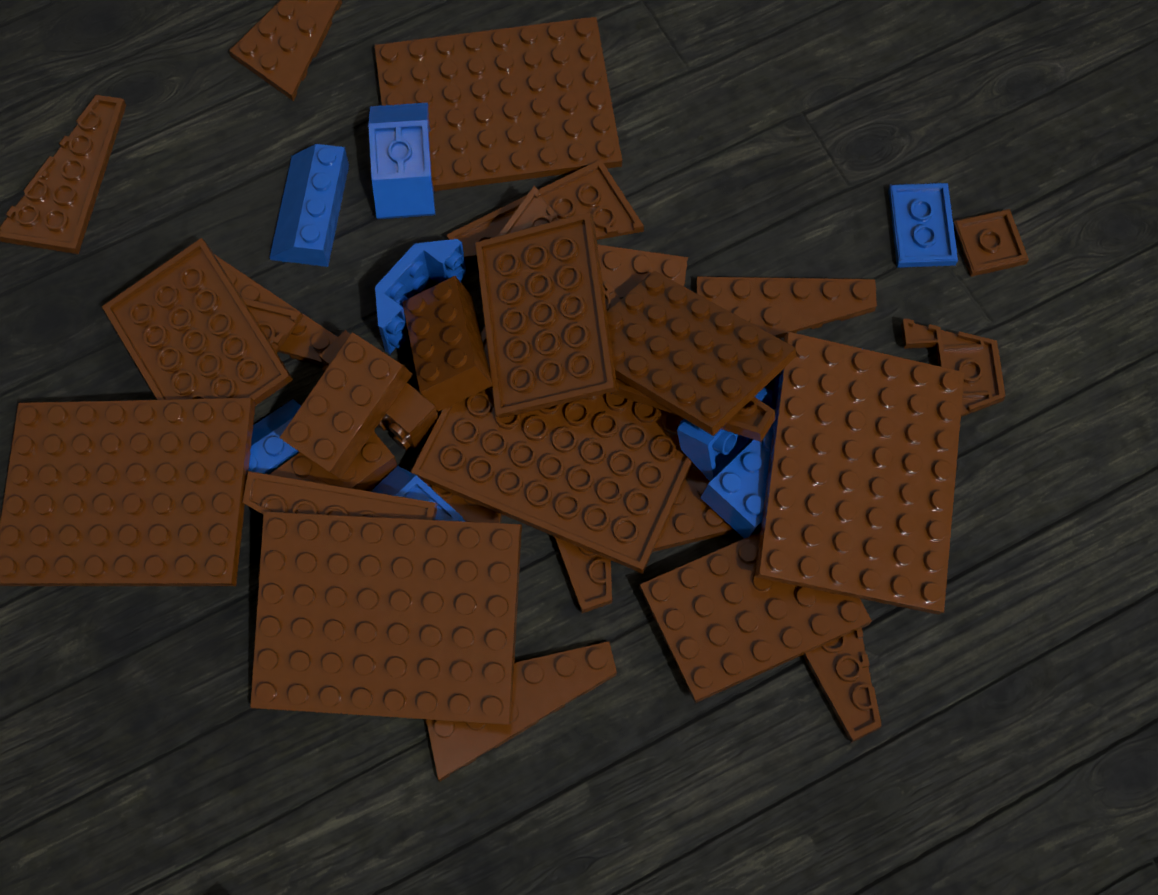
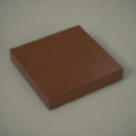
(990, 242)

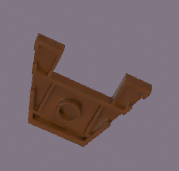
(966, 353)

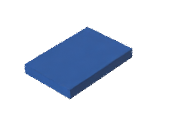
(922, 225)

